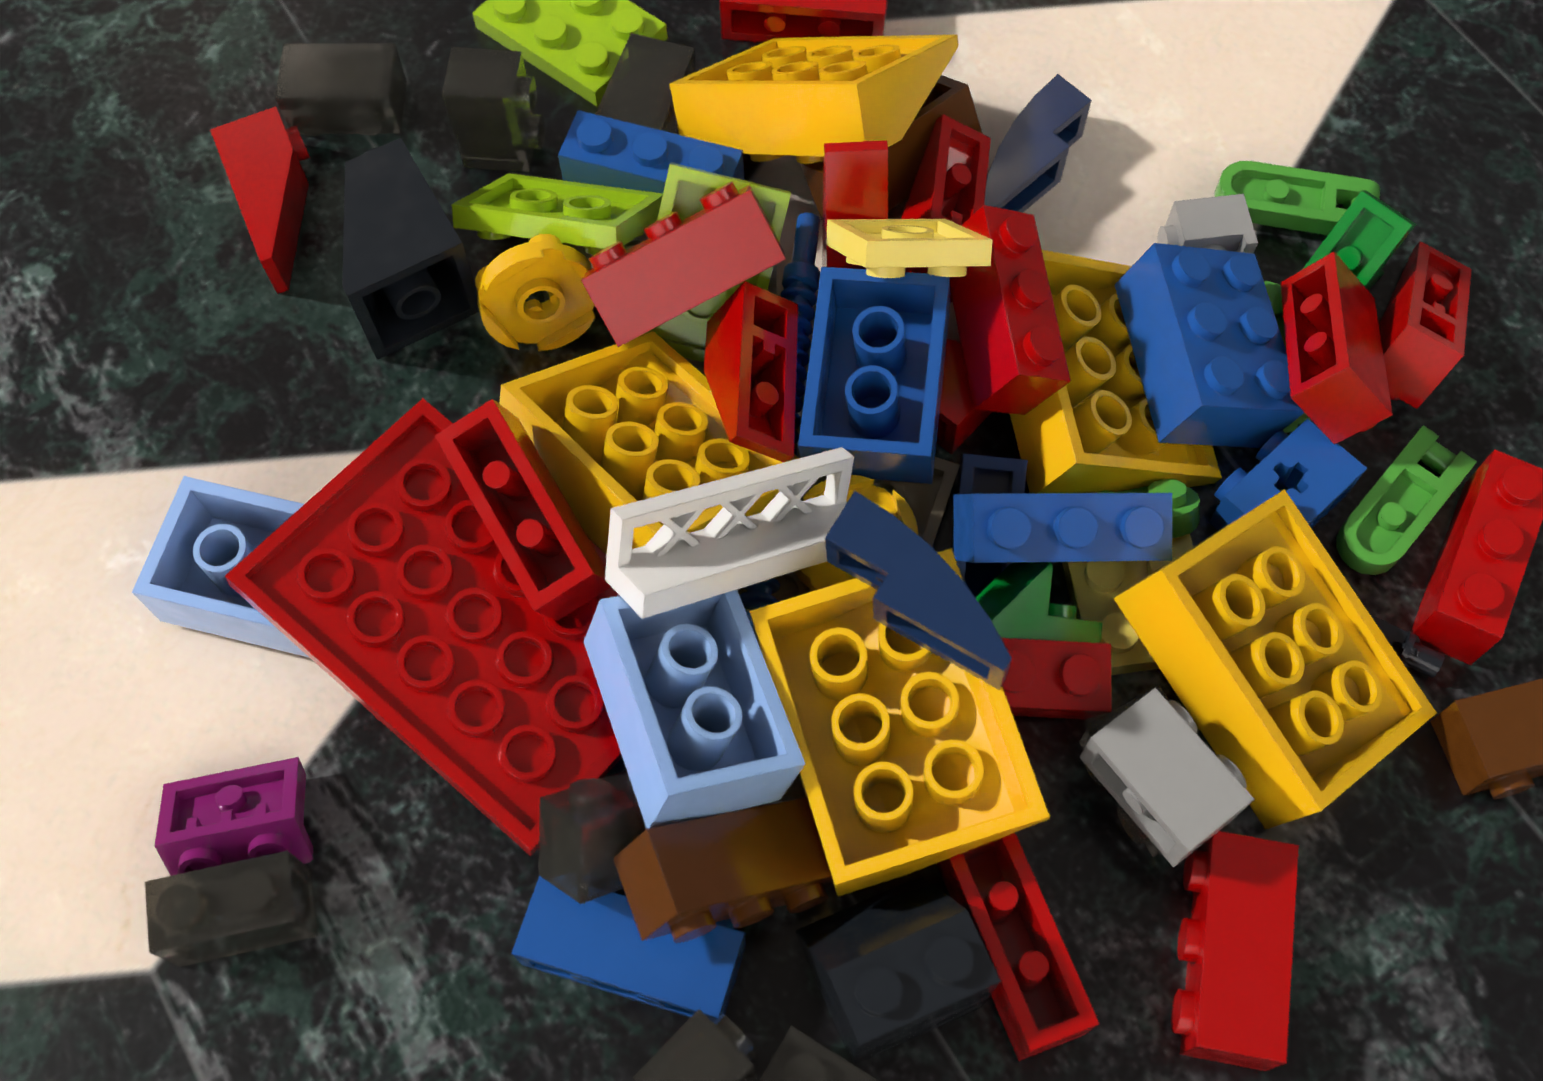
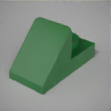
(1366, 237)
(1021, 607)

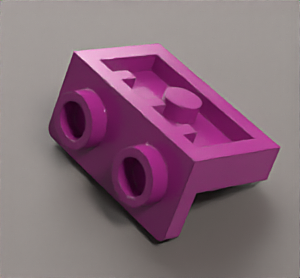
(233, 817)

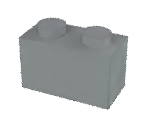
(1166, 775)

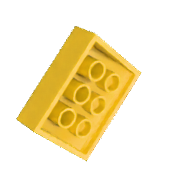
(811, 92)
(1099, 425)
(627, 431)
(1277, 660)
(894, 740)

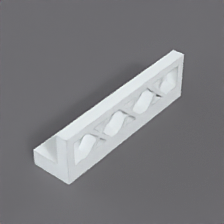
(732, 548)

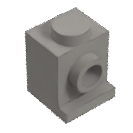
(1210, 224)

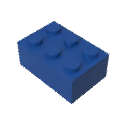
(1207, 346)
(877, 372)

